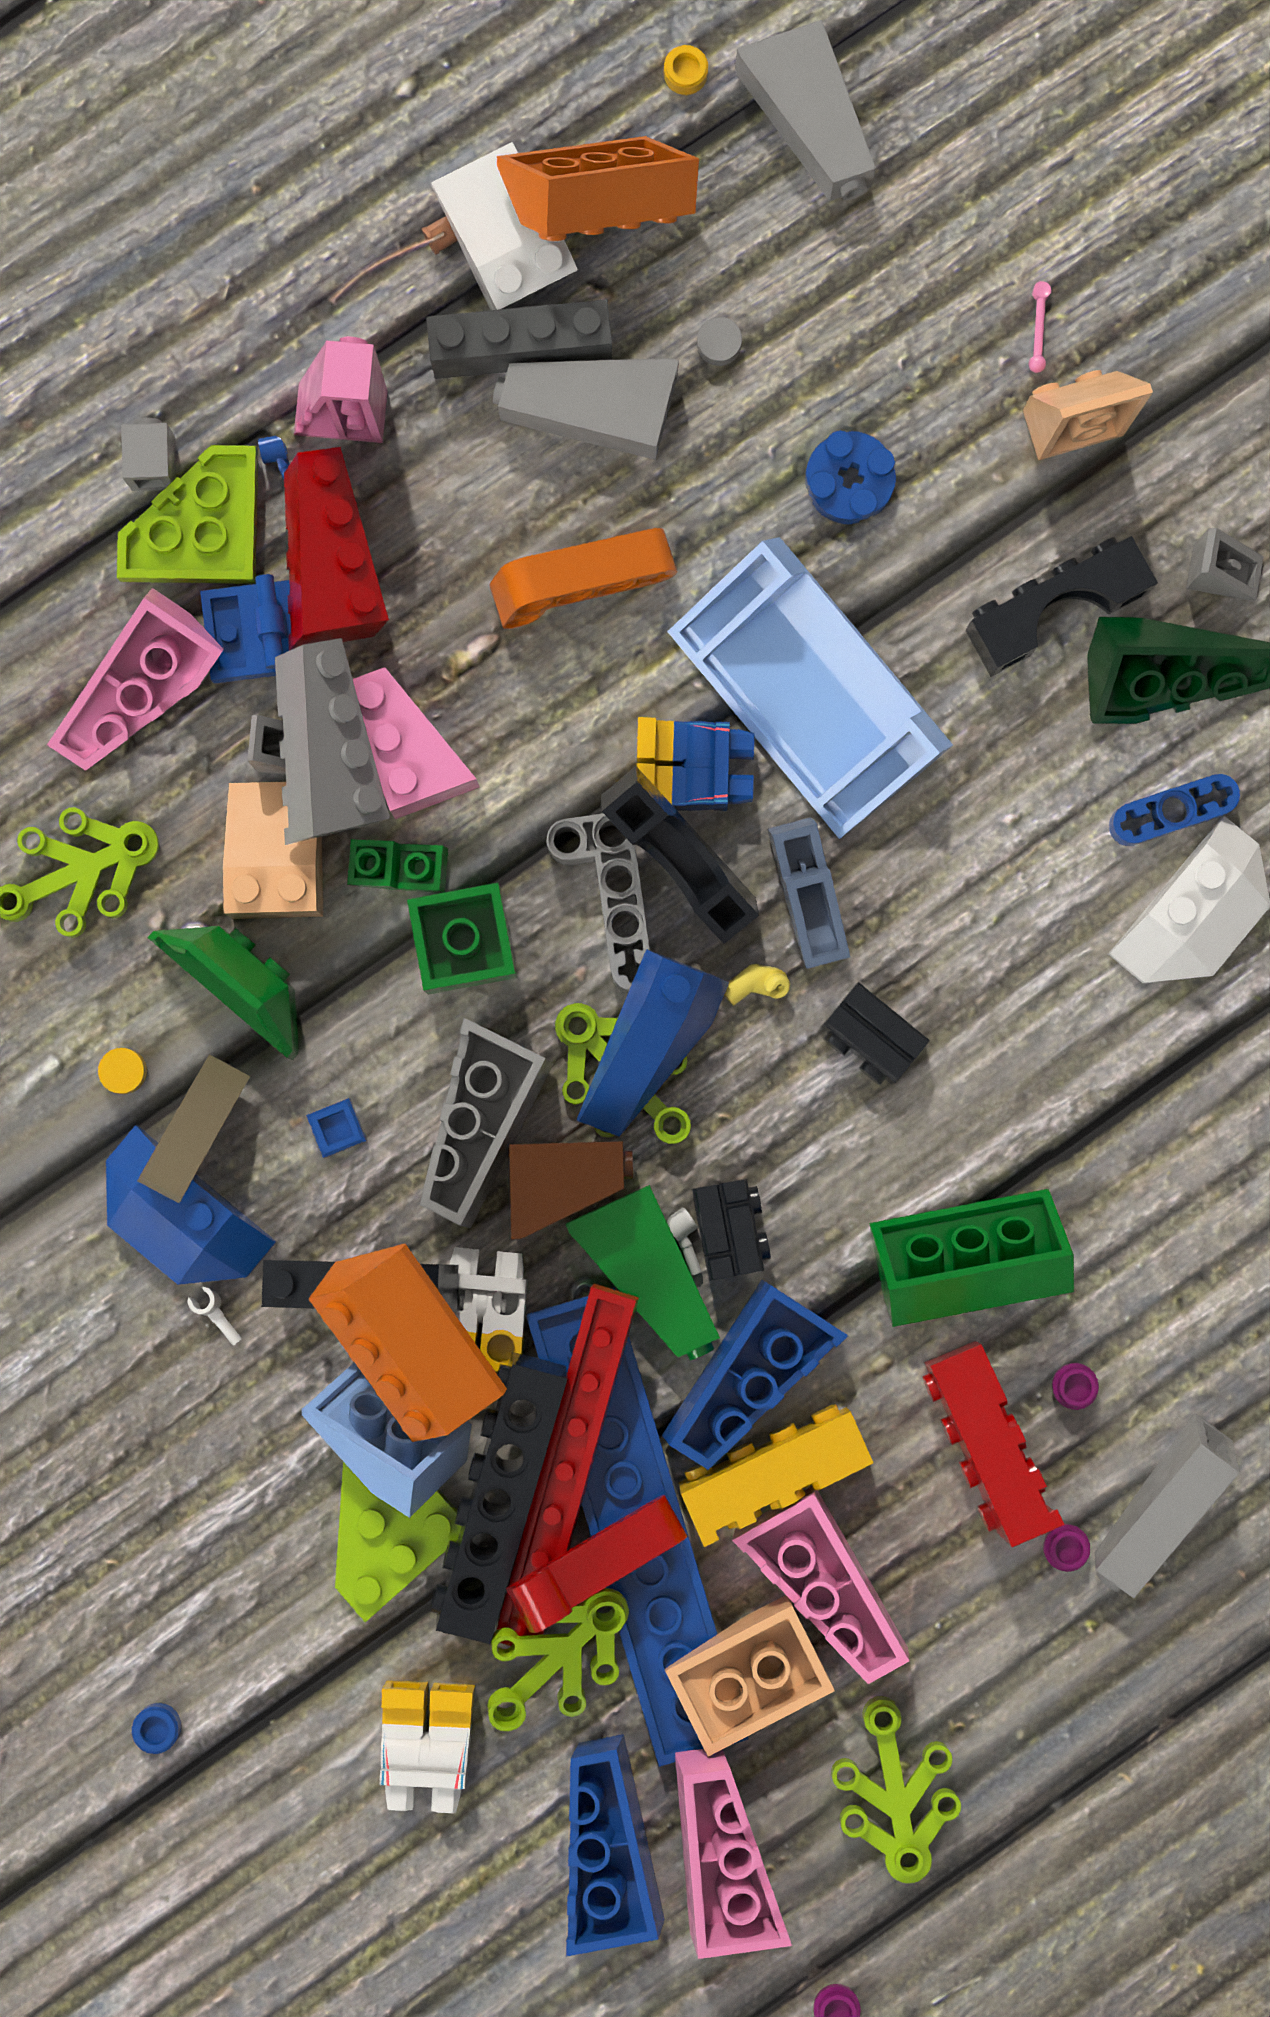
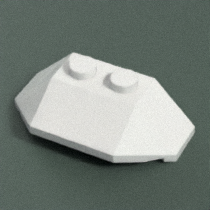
(1199, 911)

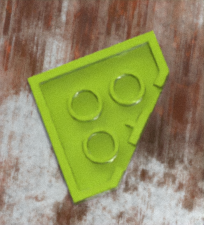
(198, 525)
(383, 1547)

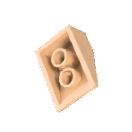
(1083, 412)
(258, 869)
(749, 1676)

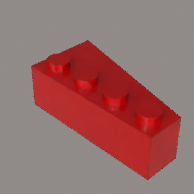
(328, 554)

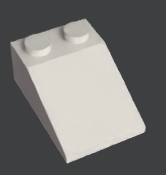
(501, 252)

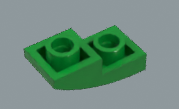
(397, 866)

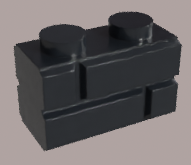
(874, 1035)
(729, 1229)

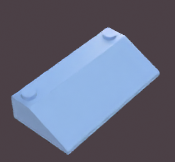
(809, 686)

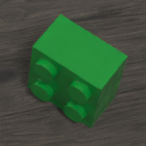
(462, 938)

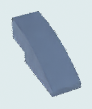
(809, 892)

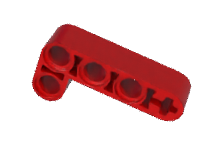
(595, 1564)

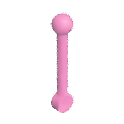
(1040, 293)

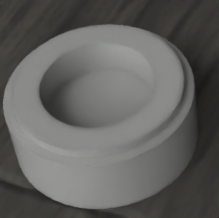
(719, 341)

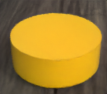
(685, 69)
(122, 1070)

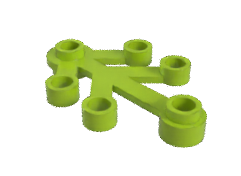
(83, 869)
(593, 1042)
(560, 1651)
(897, 1799)

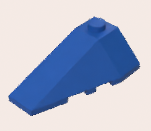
(655, 1031)

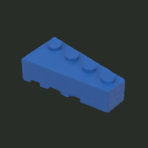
(749, 1373)
(609, 1860)

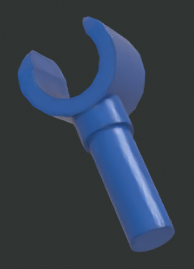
(274, 450)

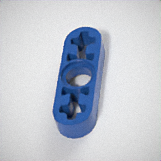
(1200, 787)

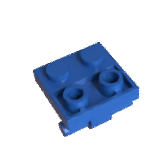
(249, 626)

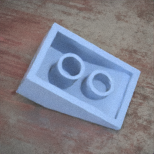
(376, 1447)

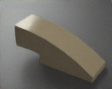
(193, 1129)

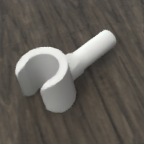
(681, 1225)
(215, 1314)

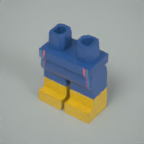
(692, 762)

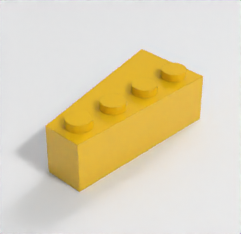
(773, 1472)

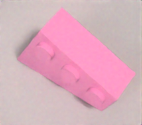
(343, 393)
(408, 751)

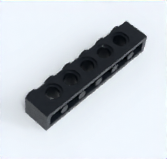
(477, 1611)

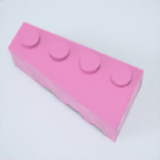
(820, 1574)
(724, 1873)

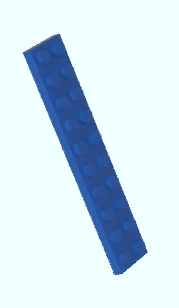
(666, 1594)

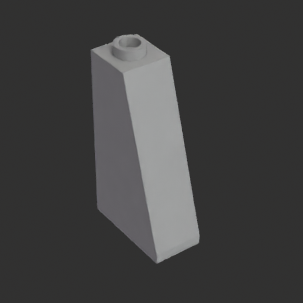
(808, 103)
(592, 401)
(1167, 1506)

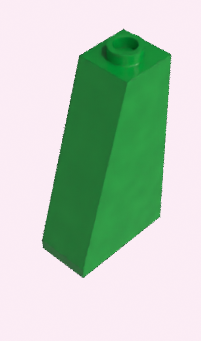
(643, 1260)

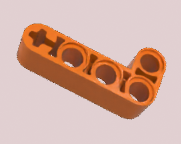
(580, 573)

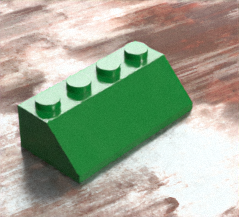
(972, 1257)

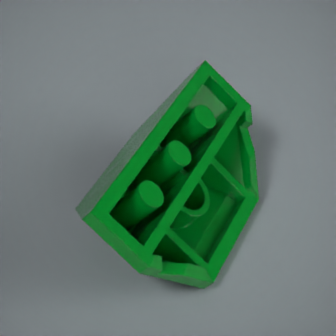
(238, 979)

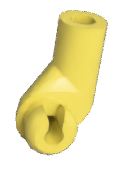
(760, 980)

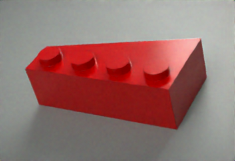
(990, 1444)

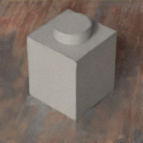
(148, 454)

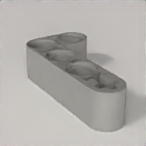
(613, 903)

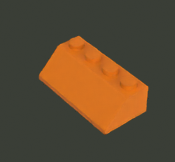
(600, 186)
(406, 1341)

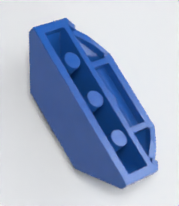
(187, 1240)

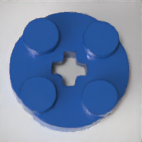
(840, 453)

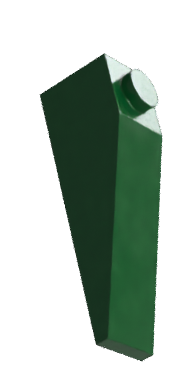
(1160, 666)

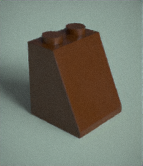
(562, 1179)

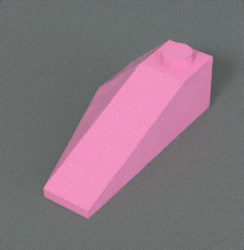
(144, 673)

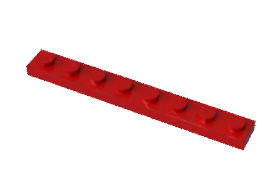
(573, 1439)

